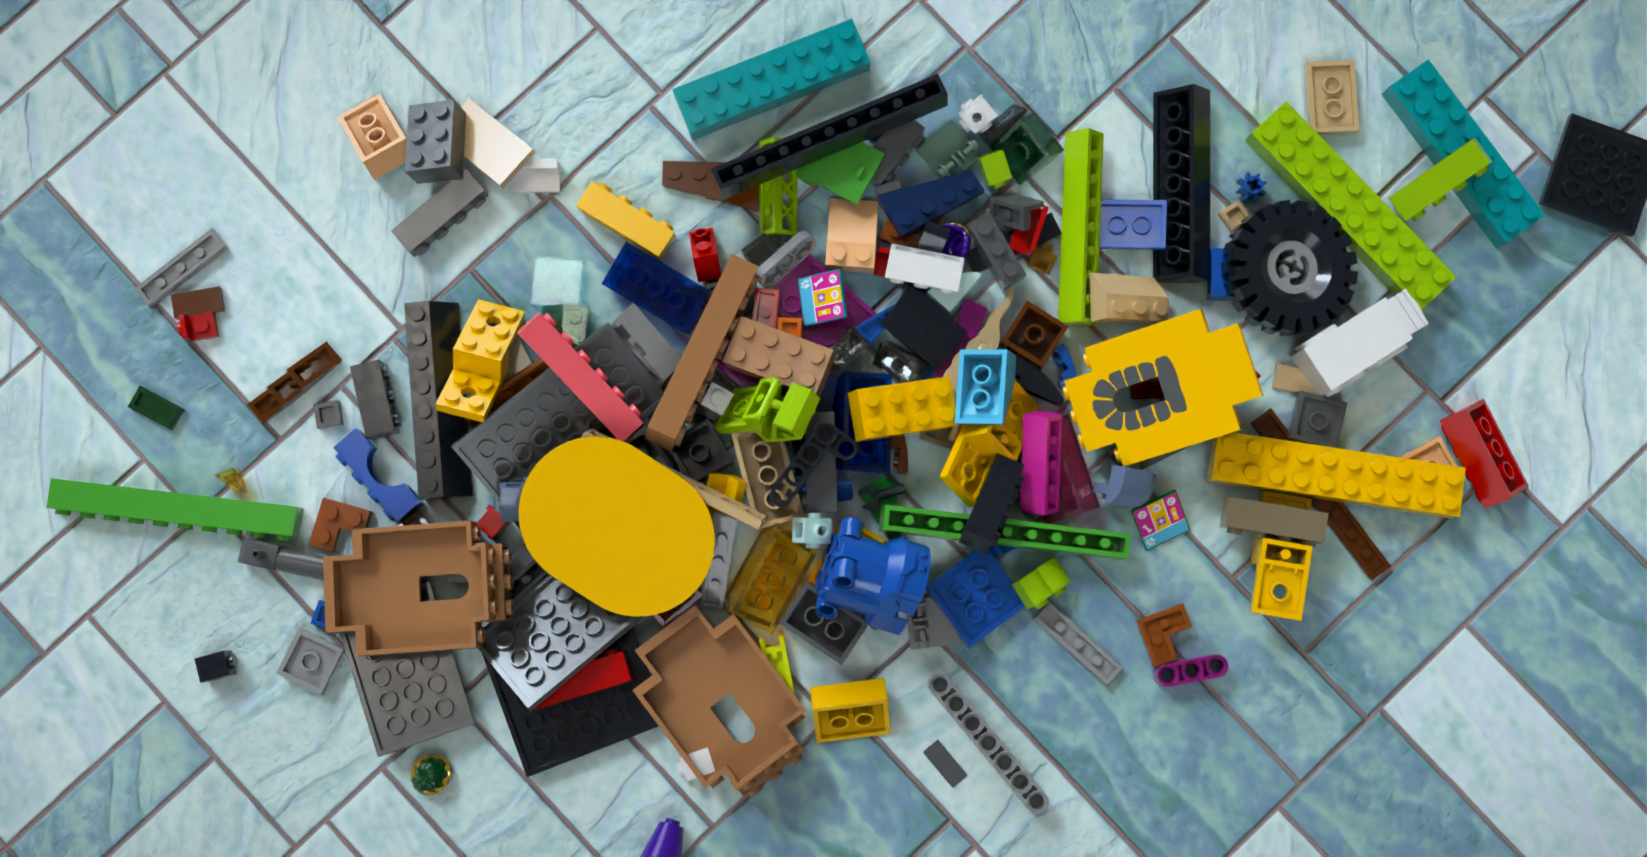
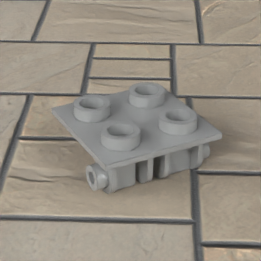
(930, 627)

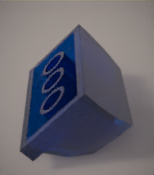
(874, 454)

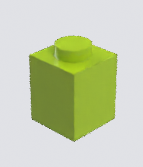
(994, 168)

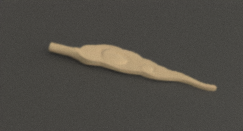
(987, 339)

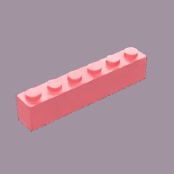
(580, 377)

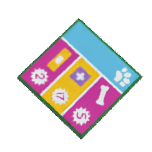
(1160, 520)

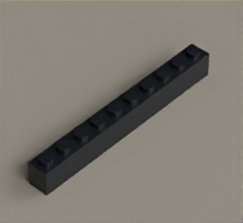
(830, 136)

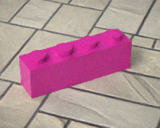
(1041, 462)

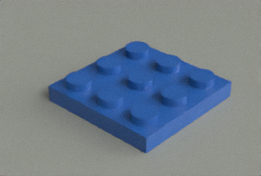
(975, 596)

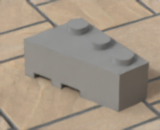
(647, 344)

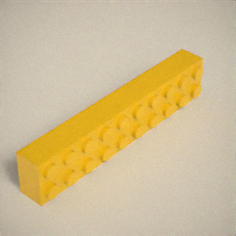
(1336, 474)

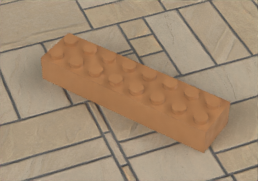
(700, 355)

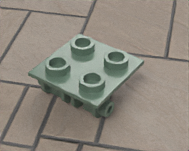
(949, 151)

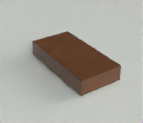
(198, 302)

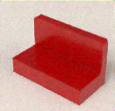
(1025, 241)

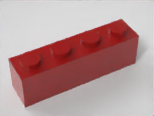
(595, 676)

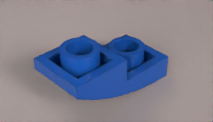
(1063, 359)

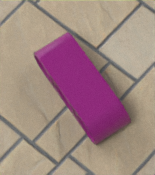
(1202, 667)

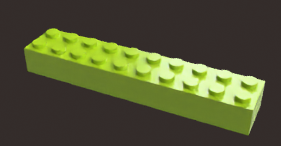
(1329, 182)

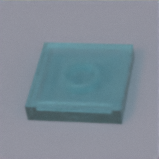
(556, 281)

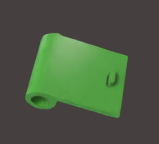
(844, 172)

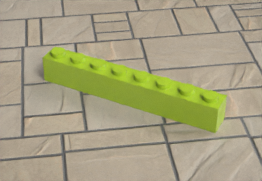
(1080, 224)

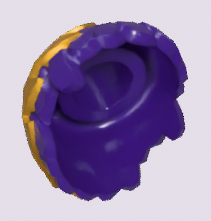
(958, 241)

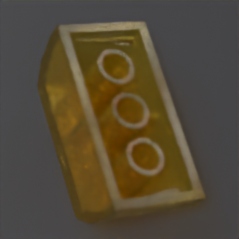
(769, 577)

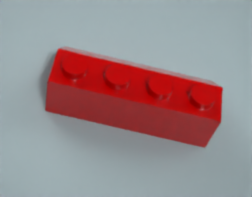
(1484, 454)

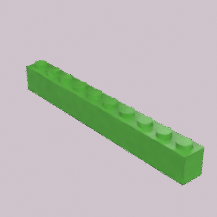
(174, 508)
(1014, 534)

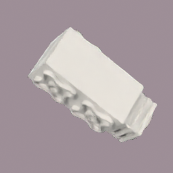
(1363, 342)

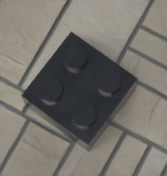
(701, 452)

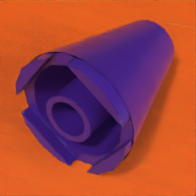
(665, 840)

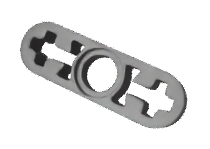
(801, 253)

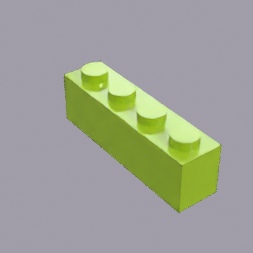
(1440, 179)

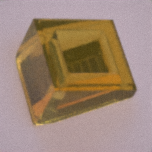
(233, 479)

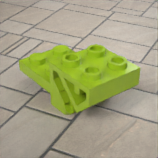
(768, 412)

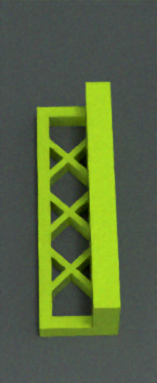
(771, 205)

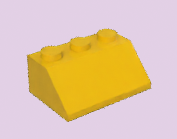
(850, 710)

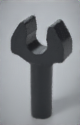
(880, 495)

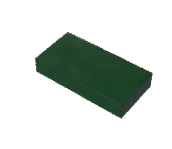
(156, 408)

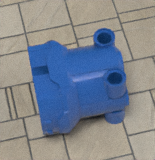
(872, 577)

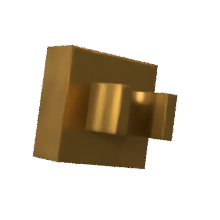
(1043, 259)

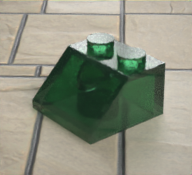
(1028, 147)
(572, 319)

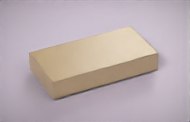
(1290, 379)

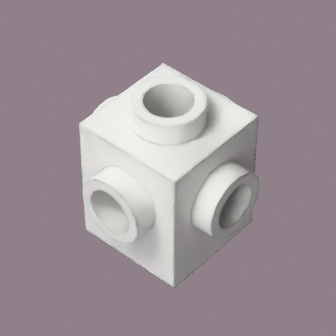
(980, 106)

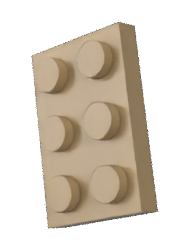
(1332, 96)

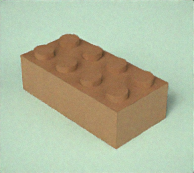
(774, 353)

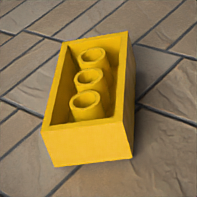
(902, 408)

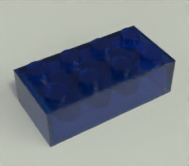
(657, 288)

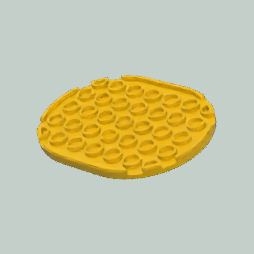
(616, 526)

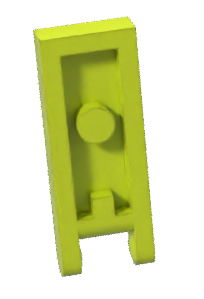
(779, 659)

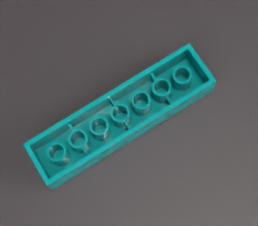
(772, 79)
(1444, 125)

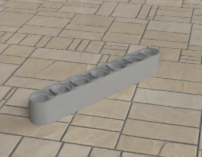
(992, 755)

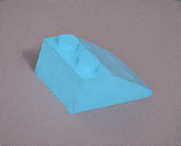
(984, 386)

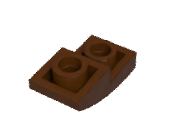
(901, 458)

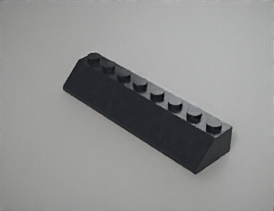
(1183, 180)
(431, 336)

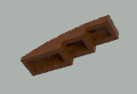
(294, 383)

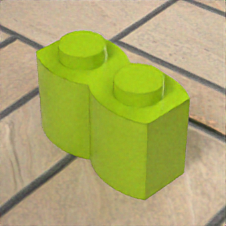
(1041, 583)

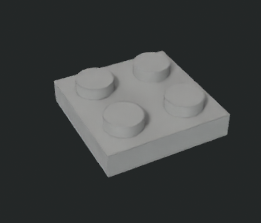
(311, 661)

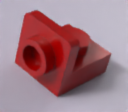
(198, 327)

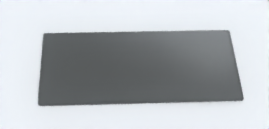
(945, 763)

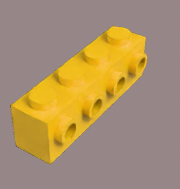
(626, 221)

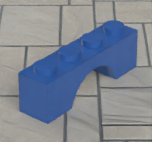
(358, 453)

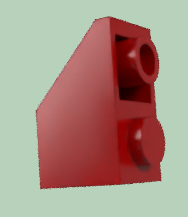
(705, 254)

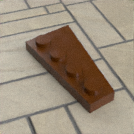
(698, 180)

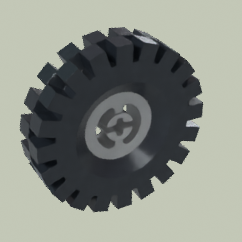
(1309, 247)

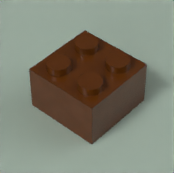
(1033, 335)

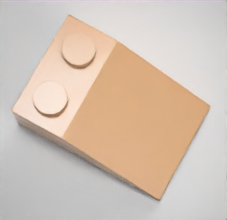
(375, 136)
(851, 236)

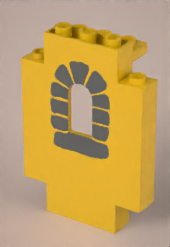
(1199, 376)

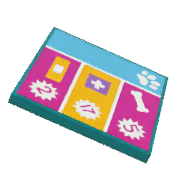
(822, 297)

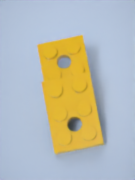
(480, 360)
(979, 444)
(1280, 564)

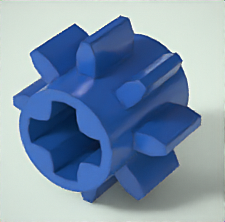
(1257, 188)

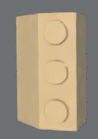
(1127, 300)

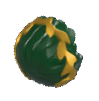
(431, 774)

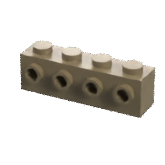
(1273, 520)

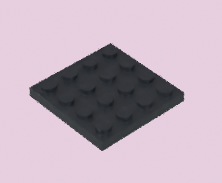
(1598, 175)

